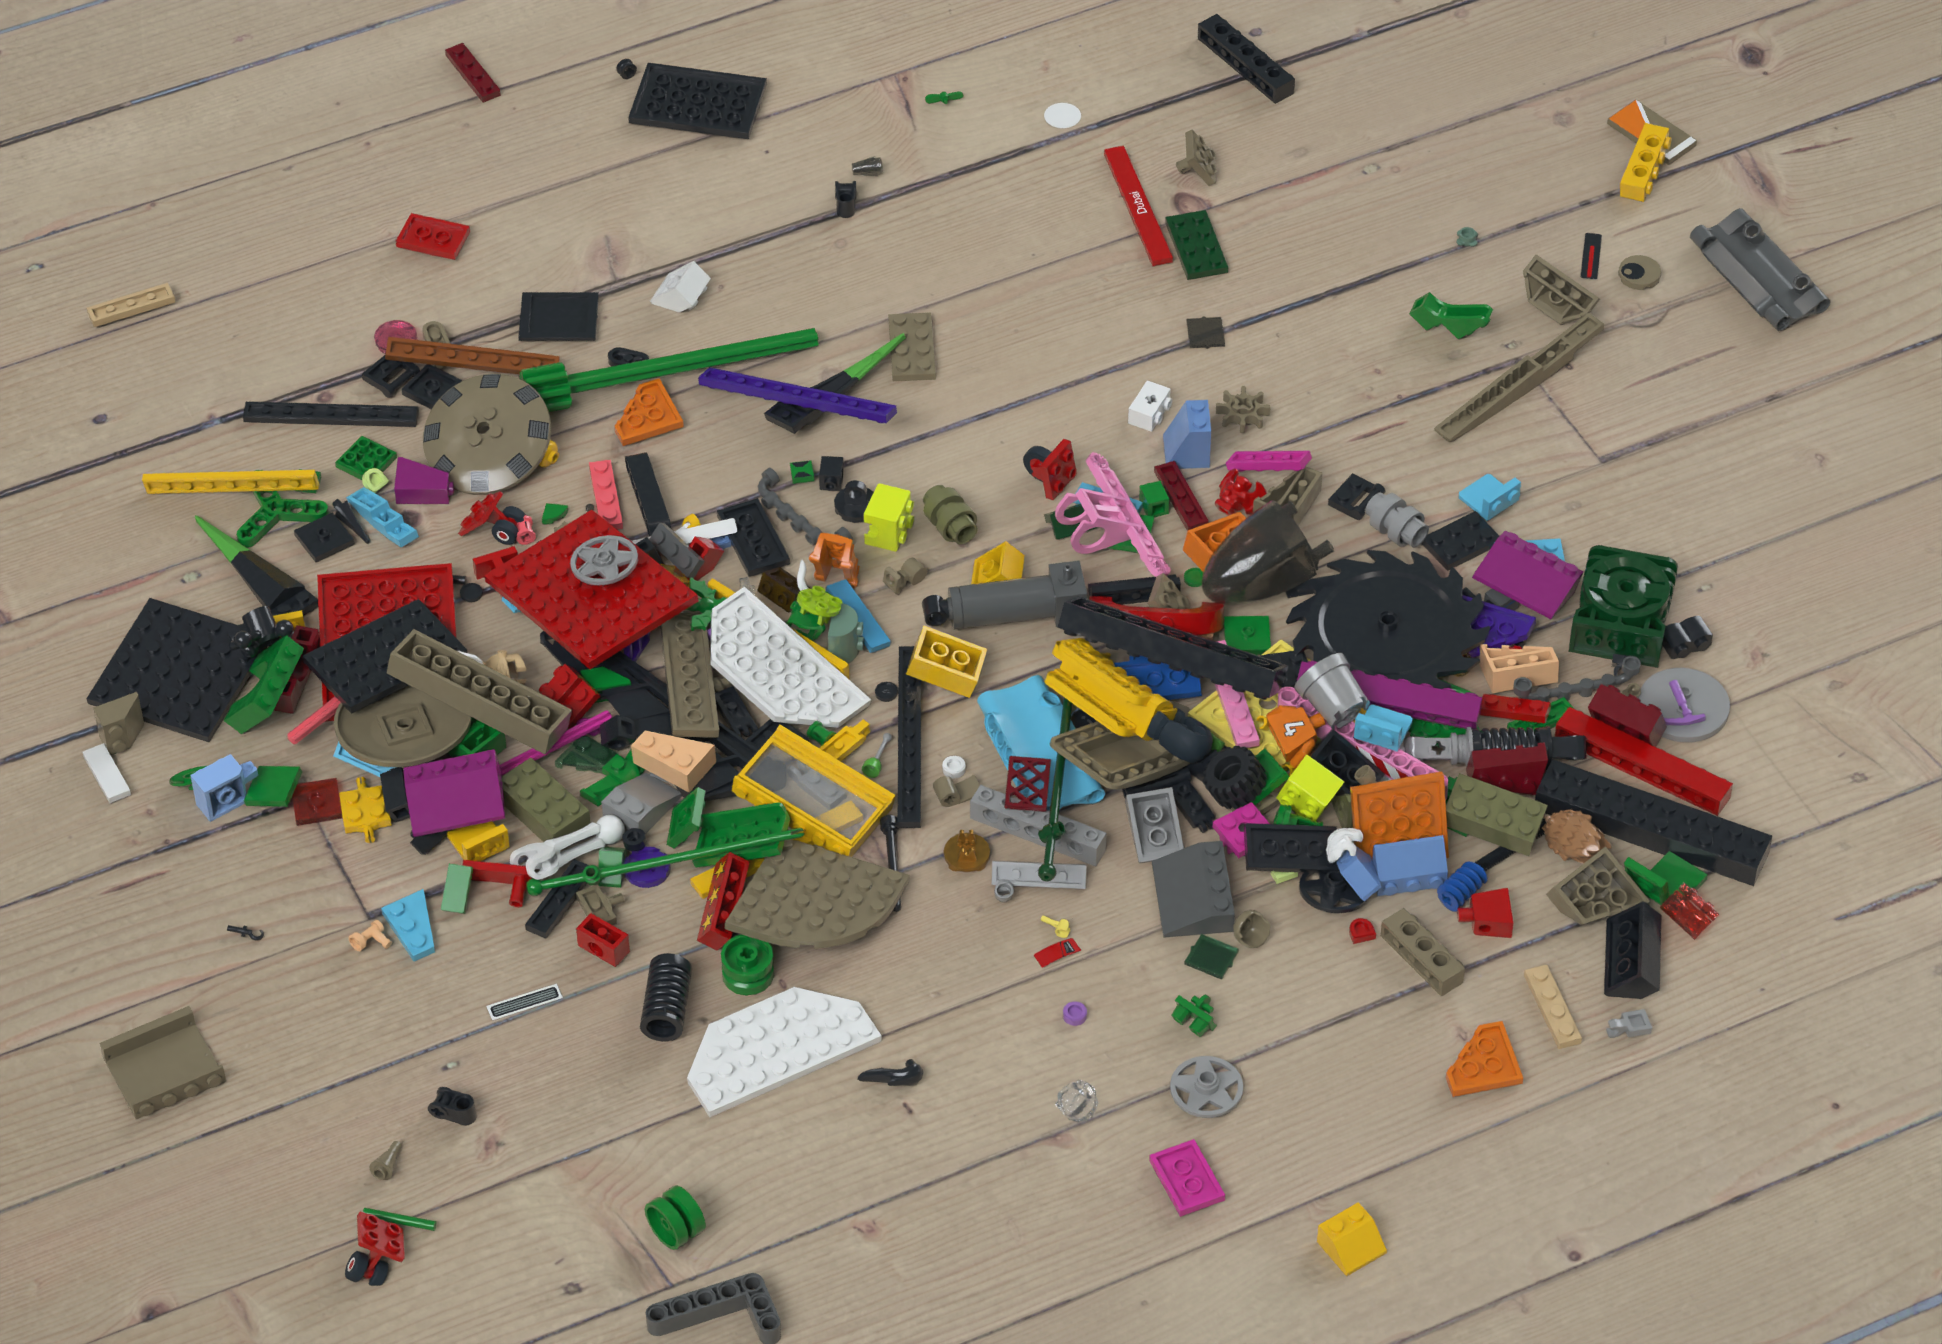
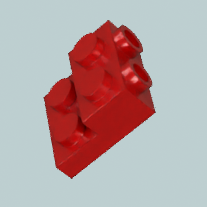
(571, 691)

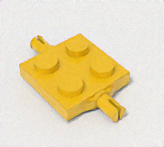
(364, 810)

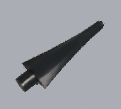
(345, 514)

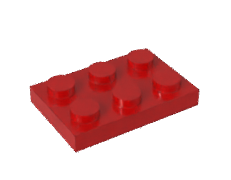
(433, 236)

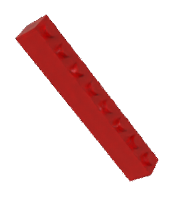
(1647, 762)

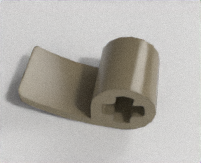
(953, 794)

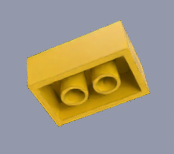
(946, 661)

